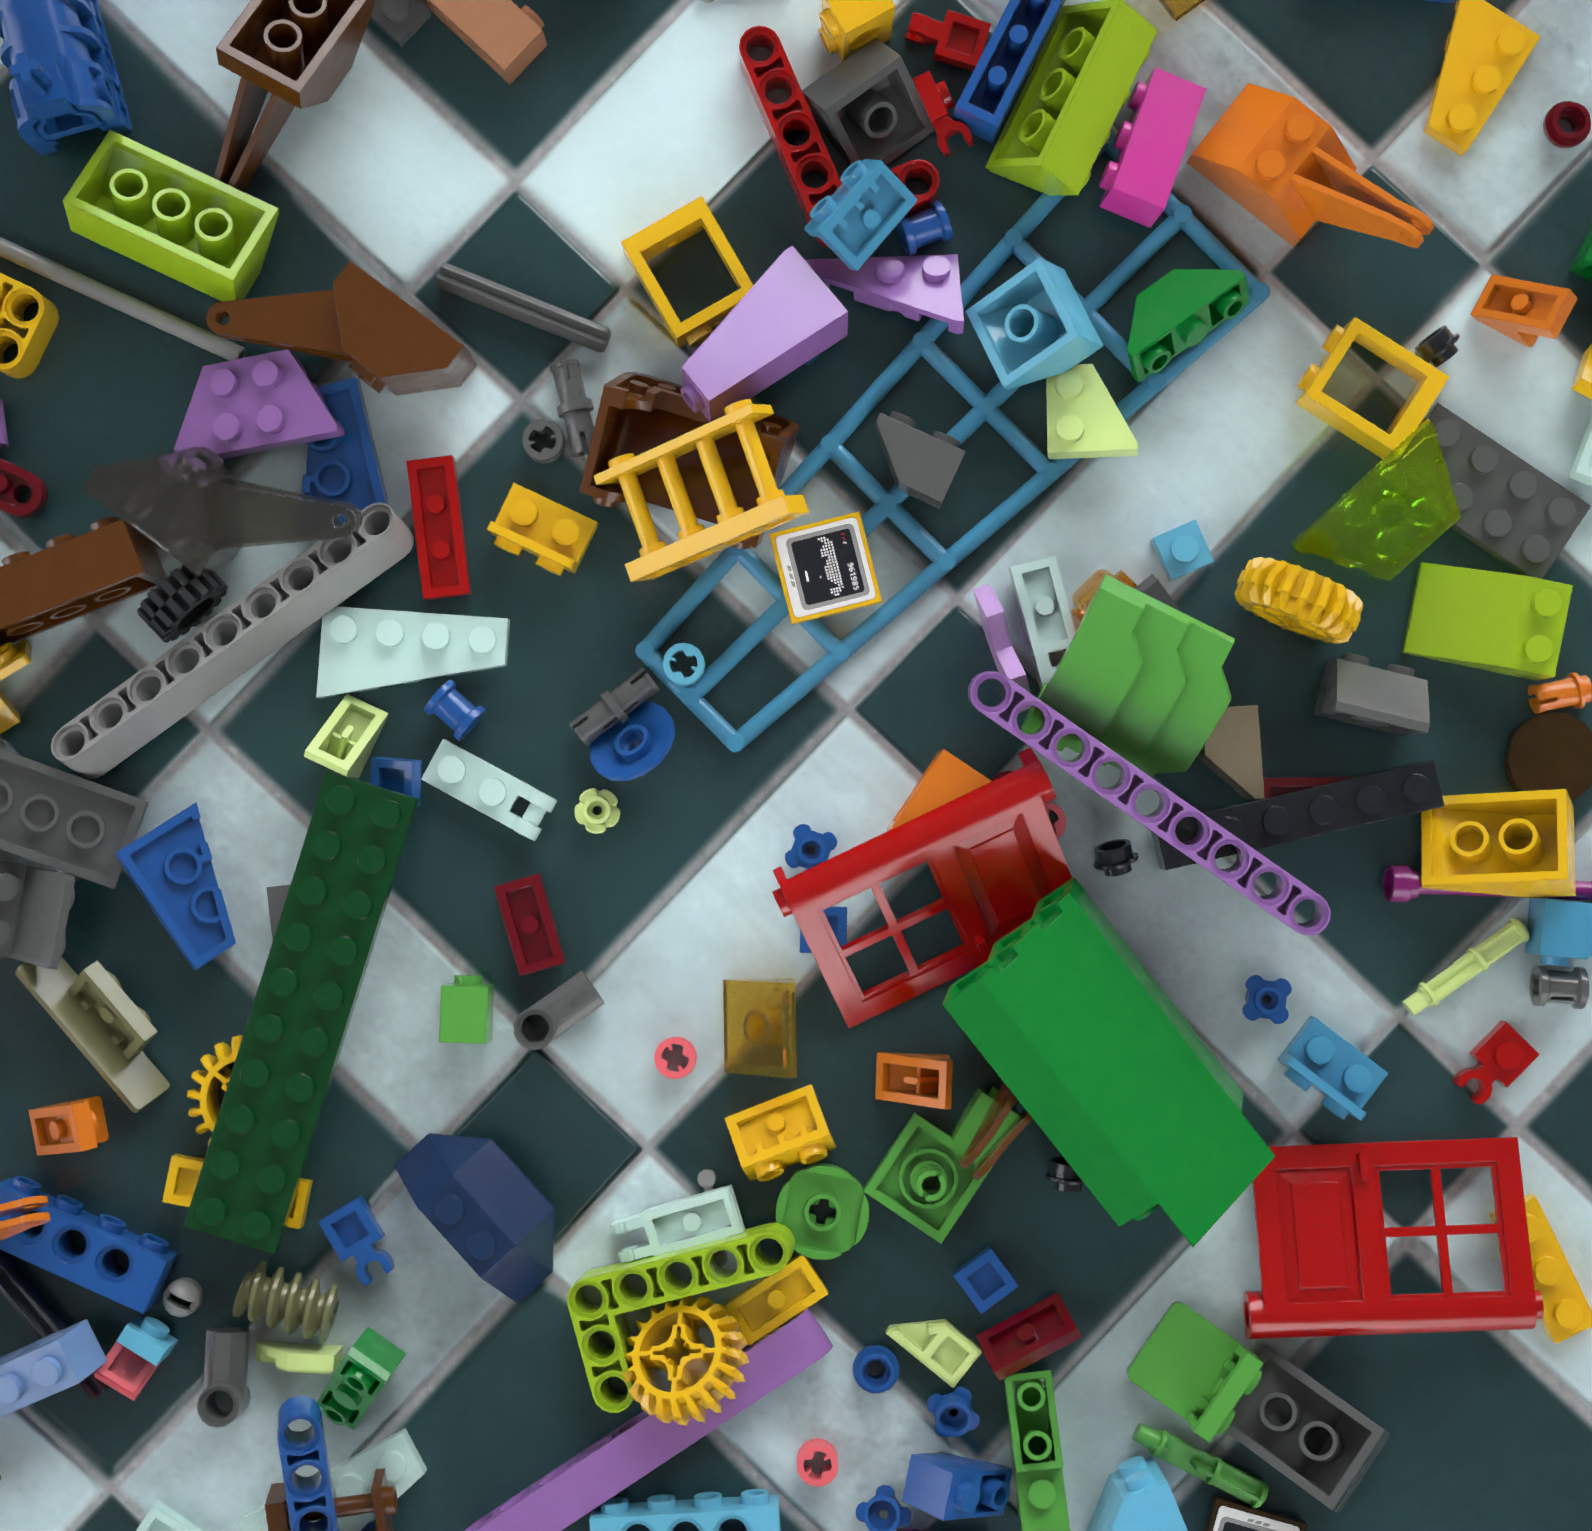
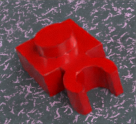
(1500, 1057)

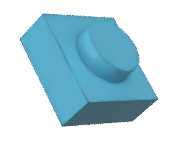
(1182, 550)
(148, 1339)

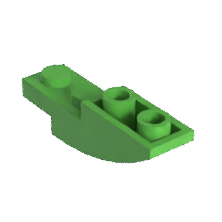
(1036, 1452)

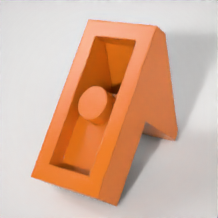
(1523, 308)
(69, 1126)

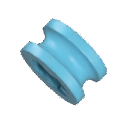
(690, 651)

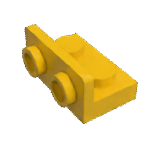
(542, 529)
(780, 1134)

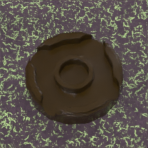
(1550, 754)

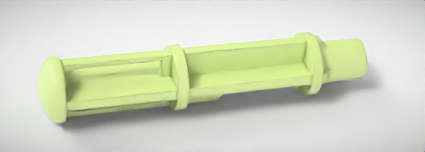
(1467, 966)

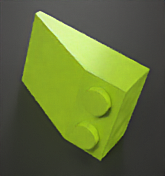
(1487, 620)

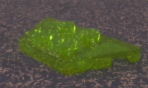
(1390, 511)

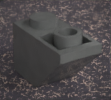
(917, 461)

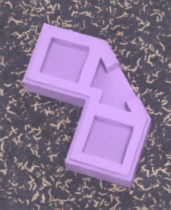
(998, 637)

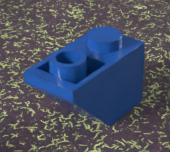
(956, 1486)

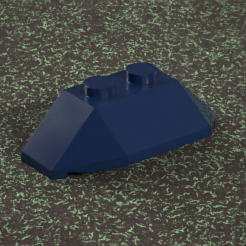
(483, 1209)

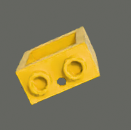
(663, 236)
(1381, 443)

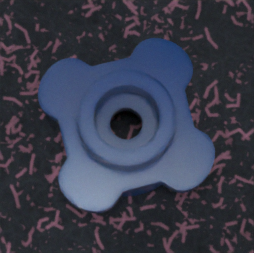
(806, 837)
(1257, 989)
(953, 1425)
(884, 1499)

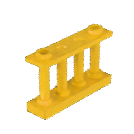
(733, 522)

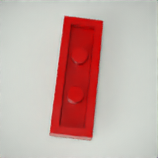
(439, 527)

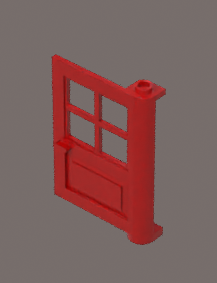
(989, 859)
(1328, 1248)

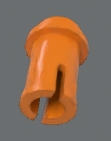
(1572, 691)

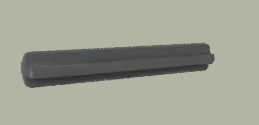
(523, 307)

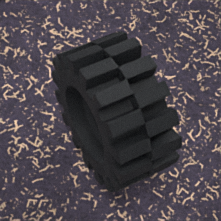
(181, 602)

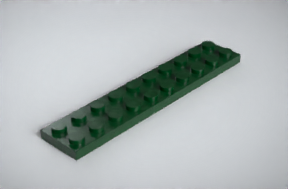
(301, 1012)

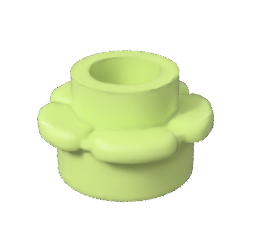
(609, 815)

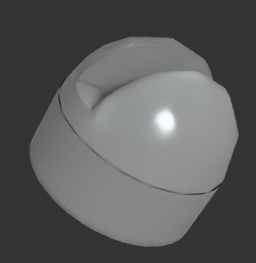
(185, 1289)

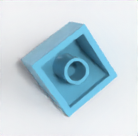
(1034, 325)
(1137, 1500)

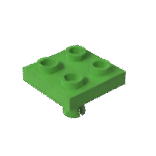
(923, 1178)

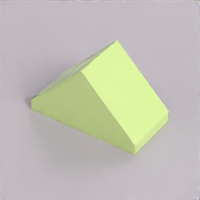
(347, 737)

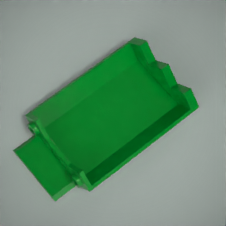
(1109, 1067)

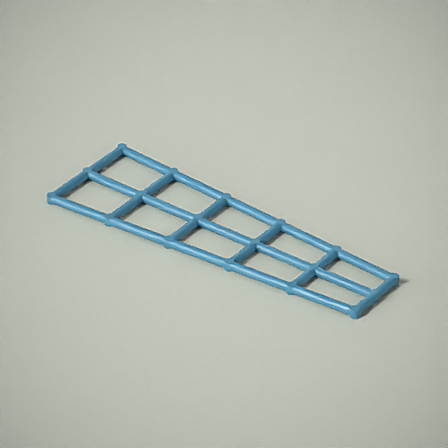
(889, 502)

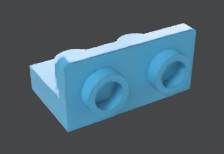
(860, 211)
(1332, 1067)

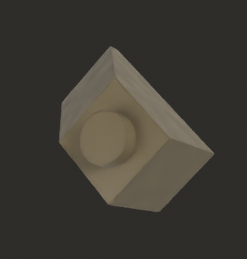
(1235, 751)

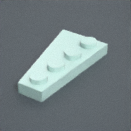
(391, 647)
(356, 1477)

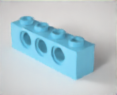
(706, 1511)

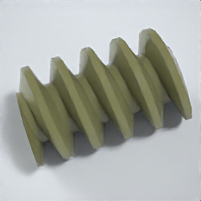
(287, 1301)

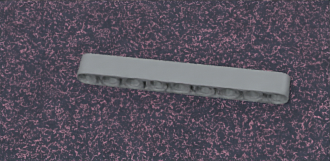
(231, 643)

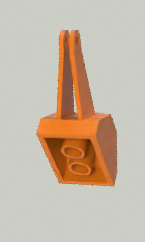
(1295, 171)

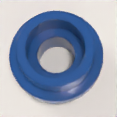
(875, 1383)

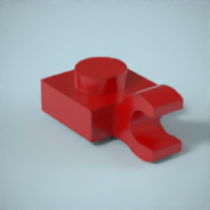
(957, 39)
(937, 102)

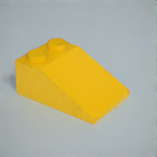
(1501, 844)

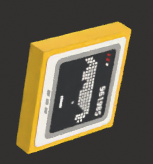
(825, 568)

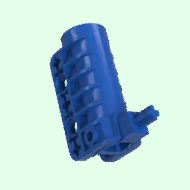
(60, 71)

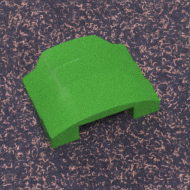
(1139, 680)

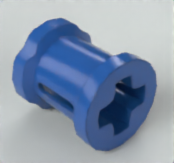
(924, 228)
(454, 710)

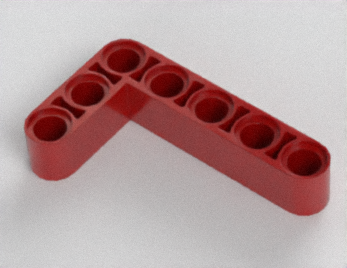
(796, 115)

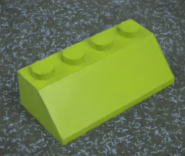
(1073, 97)
(171, 218)

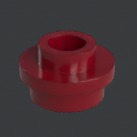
(1576, 115)

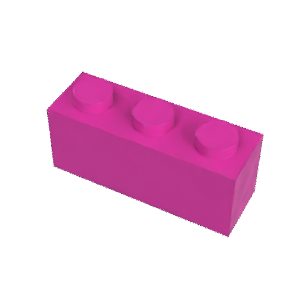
(1150, 147)

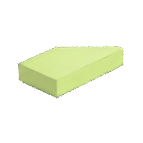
(938, 1347)
(300, 1356)

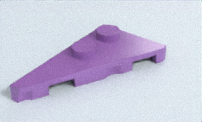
(902, 284)

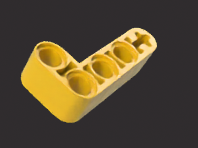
(30, 335)

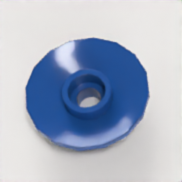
(635, 745)

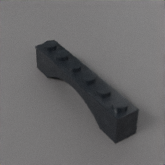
(1315, 810)

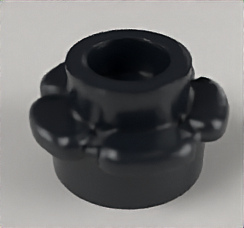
(1438, 346)
(1115, 857)
(1063, 1176)

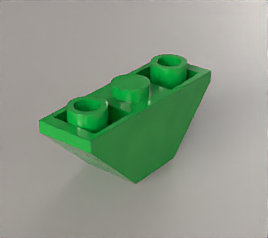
(1180, 313)
(359, 1378)

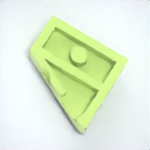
(1084, 418)

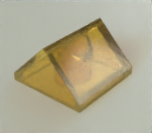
(760, 1027)

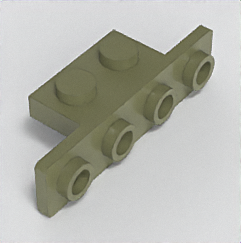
(101, 1025)

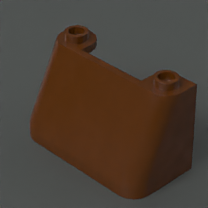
(648, 411)

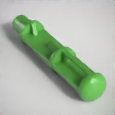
(1202, 1465)

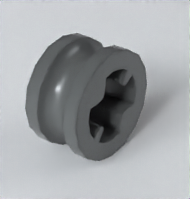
(540, 427)

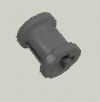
(1559, 987)

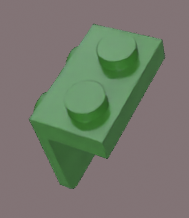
(1195, 1369)

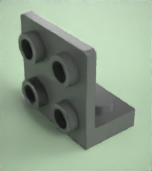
(34, 913)

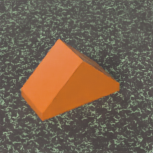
(914, 1079)

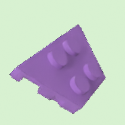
(256, 407)

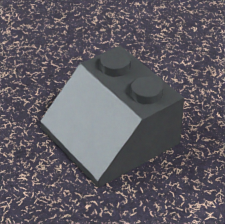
(869, 106)
(1374, 697)

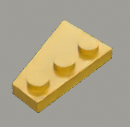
(1477, 68)

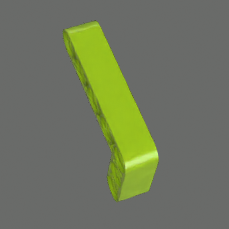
(661, 1288)

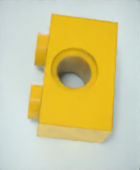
(853, 24)

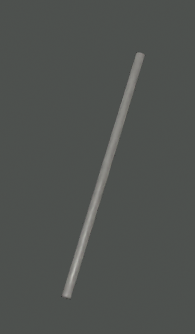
(120, 301)

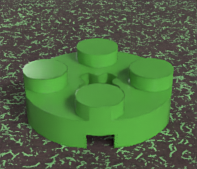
(844, 1194)

